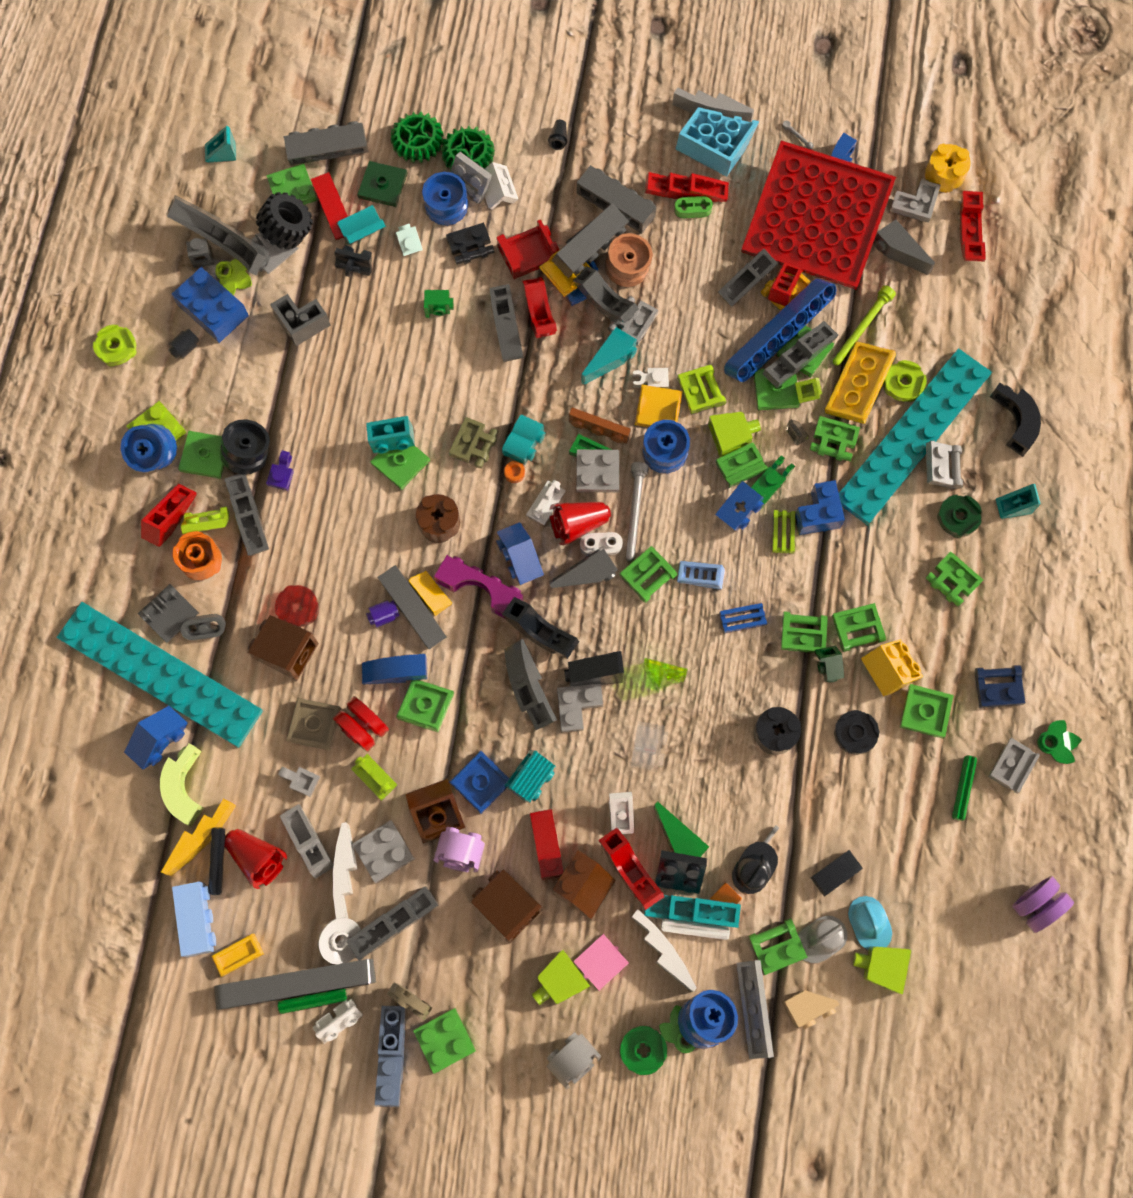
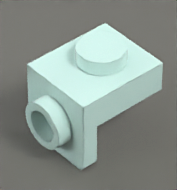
(408, 239)

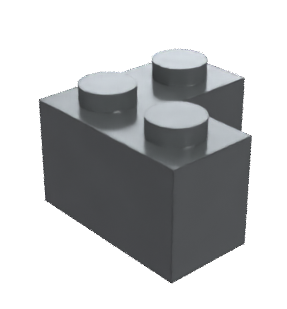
(302, 322)

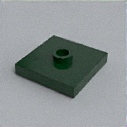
(382, 184)

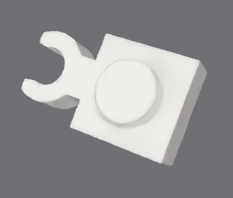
(654, 377)

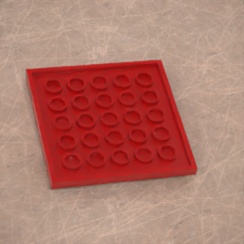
(819, 214)

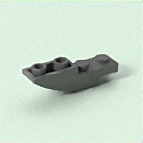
(506, 323)
(525, 685)

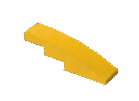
(191, 845)

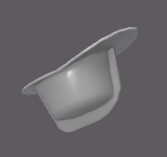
(823, 938)

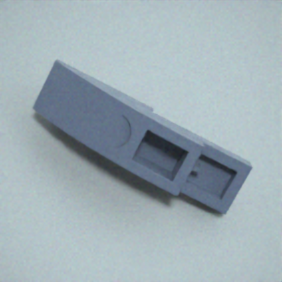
(391, 1056)

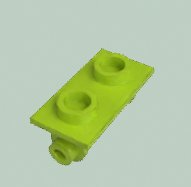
(373, 776)

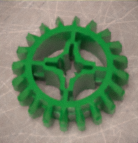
(476, 142)
(419, 144)

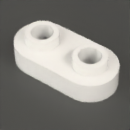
(600, 540)

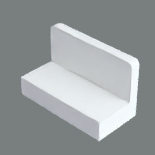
(500, 186)

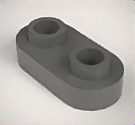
(204, 627)

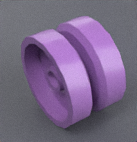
(1045, 905)

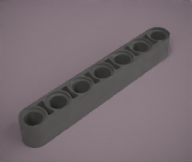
(294, 984)

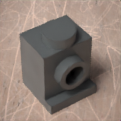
(197, 248)

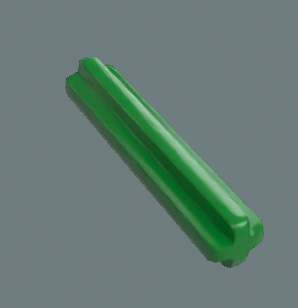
(964, 788)
(312, 1001)

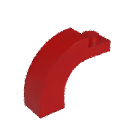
(538, 307)
(630, 869)

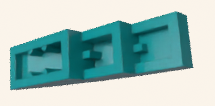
(696, 911)

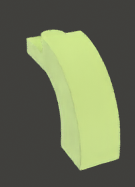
(173, 787)

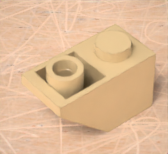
(807, 1006)

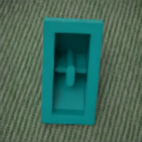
(221, 147)
(1019, 502)

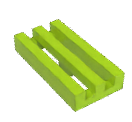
(784, 514)

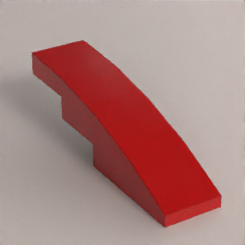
(679, 186)

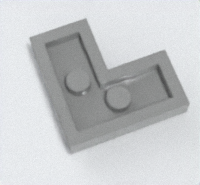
(918, 206)
(572, 702)

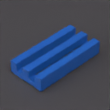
(760, 613)

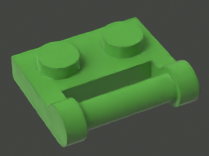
(643, 569)
(856, 620)
(803, 639)
(779, 954)

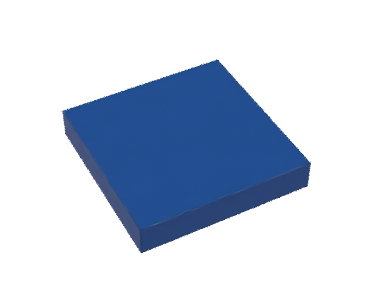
(480, 782)

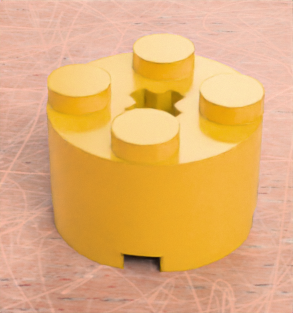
(948, 167)

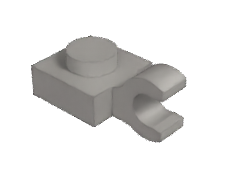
(302, 781)

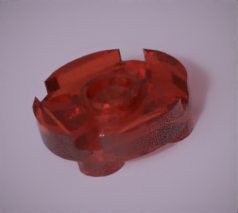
(291, 596)

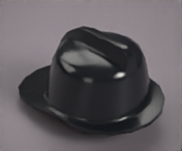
(755, 868)

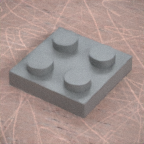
(598, 471)
(383, 851)

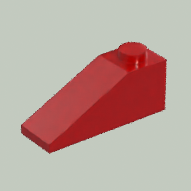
(166, 515)
(546, 844)

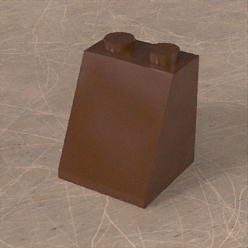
(283, 647)
(584, 884)
(506, 905)

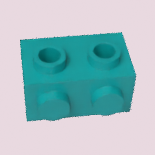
(390, 434)

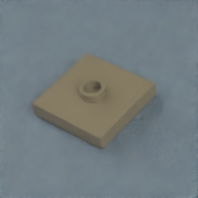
(313, 724)

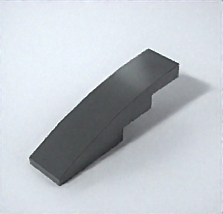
(800, 354)
(246, 514)
(412, 607)
(392, 923)

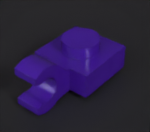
(281, 475)

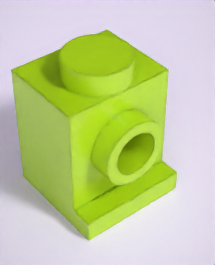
(808, 390)

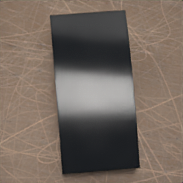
(836, 873)

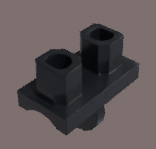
(353, 262)

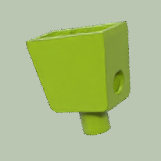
(731, 431)
(885, 967)
(560, 980)

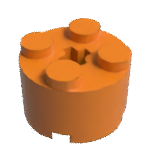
(195, 566)

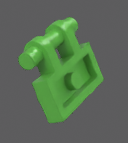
(837, 433)
(958, 574)

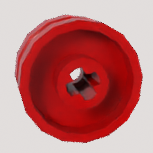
(357, 727)

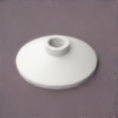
(337, 952)

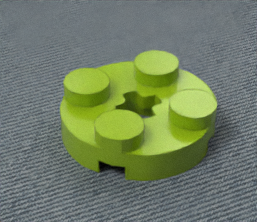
(119, 355)
(906, 392)

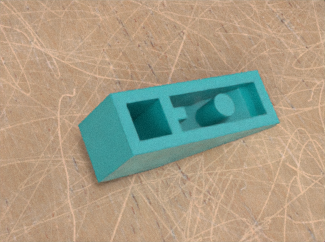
(611, 355)

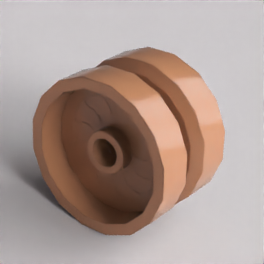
(628, 260)

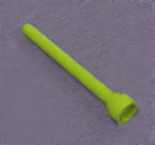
(884, 296)

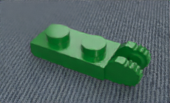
(771, 480)

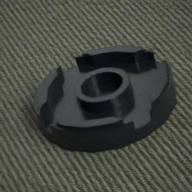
(856, 732)

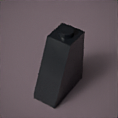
(596, 670)

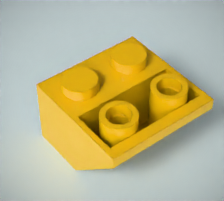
(892, 667)

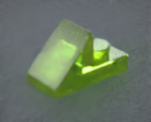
(657, 670)

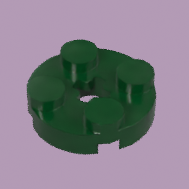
(958, 527)

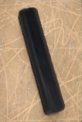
(216, 860)

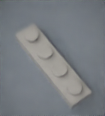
(755, 1009)

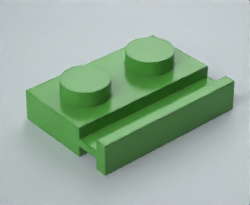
(741, 465)

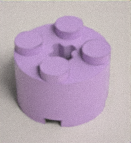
(459, 850)

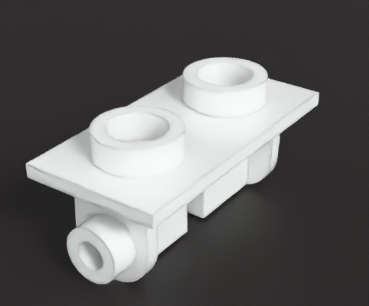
(549, 495)
(346, 1016)

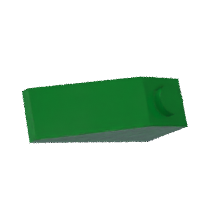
(678, 835)

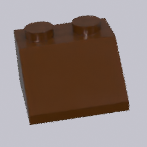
(434, 810)

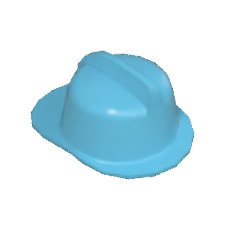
(870, 922)

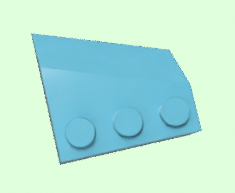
(715, 139)

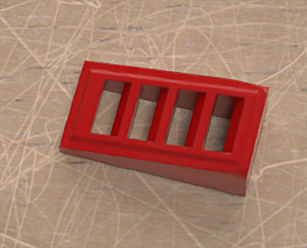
(780, 295)

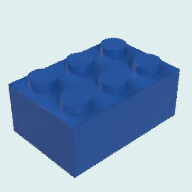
(210, 304)

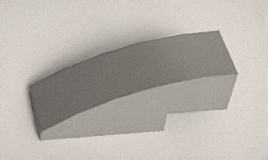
(307, 841)

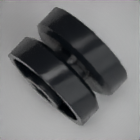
(244, 446)

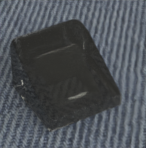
(796, 432)

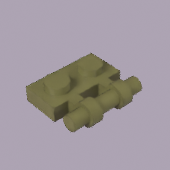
(467, 439)

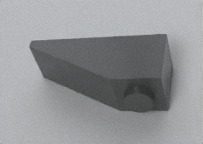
(901, 247)
(590, 569)

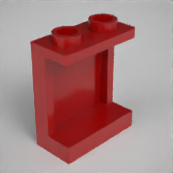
(527, 250)

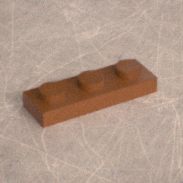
(599, 426)

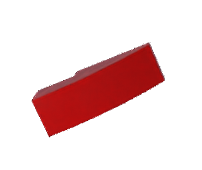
(330, 202)

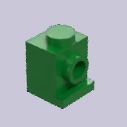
(437, 302)

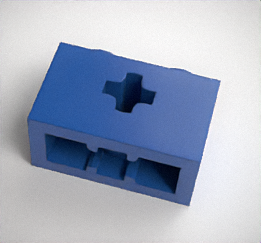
(729, 509)

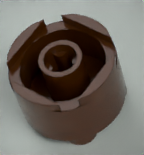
(448, 522)

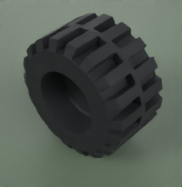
(284, 220)

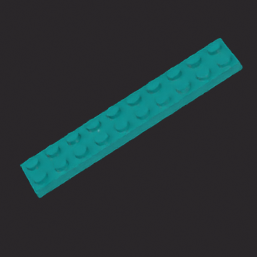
(907, 440)
(160, 674)

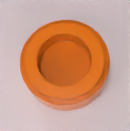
(514, 472)

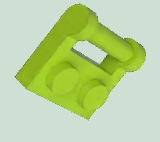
(695, 392)
(205, 520)

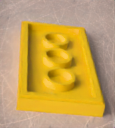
(860, 382)

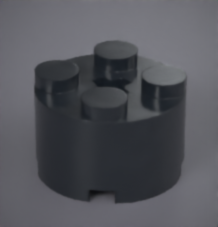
(789, 727)

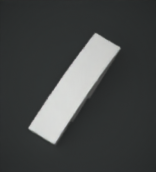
(343, 863)
(669, 958)

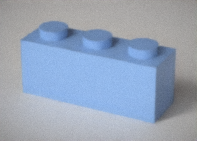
(193, 919)

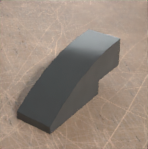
(748, 277)

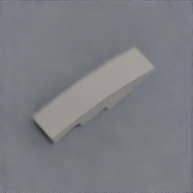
(723, 104)

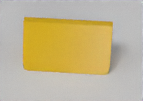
(429, 592)

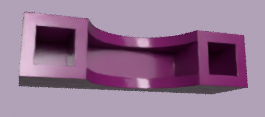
(455, 574)

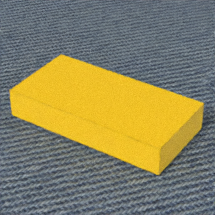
(237, 955)

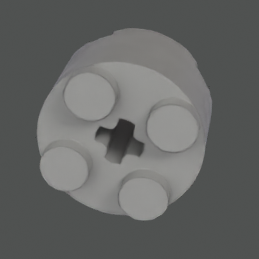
(572, 1060)

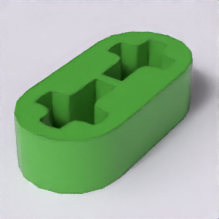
(693, 207)

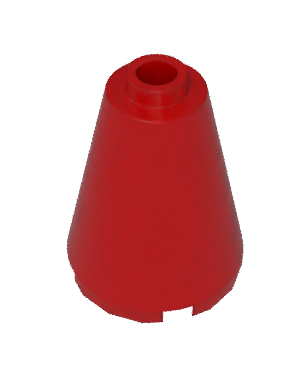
(577, 519)
(255, 857)

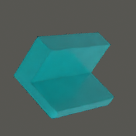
(360, 224)

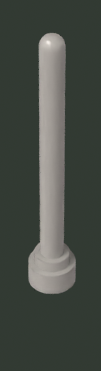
(639, 471)

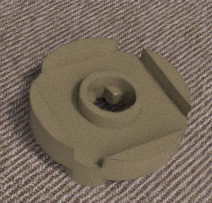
(409, 1000)

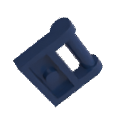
(1000, 693)

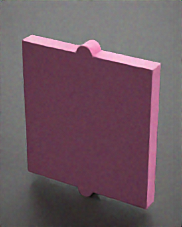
(601, 962)

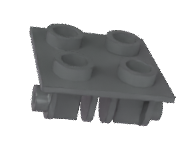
(167, 613)

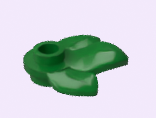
(1061, 742)

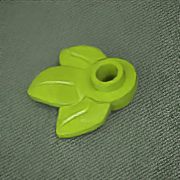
(235, 277)

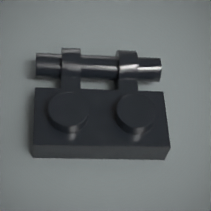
(468, 239)

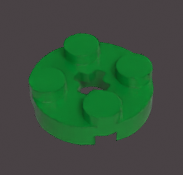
(654, 1059)

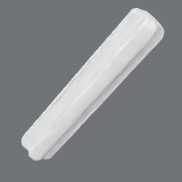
(695, 929)

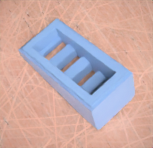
(709, 583)

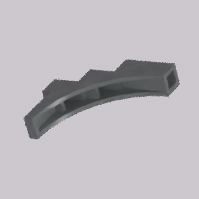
(209, 226)

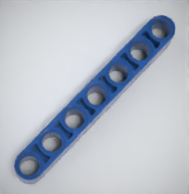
(780, 330)

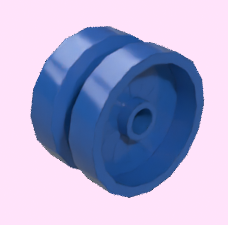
(445, 198)
(666, 446)
(148, 447)
(708, 1019)

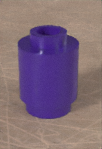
(382, 613)

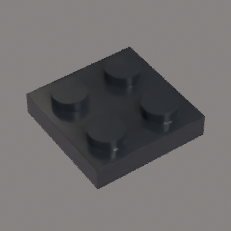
(680, 872)

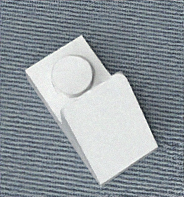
(621, 812)

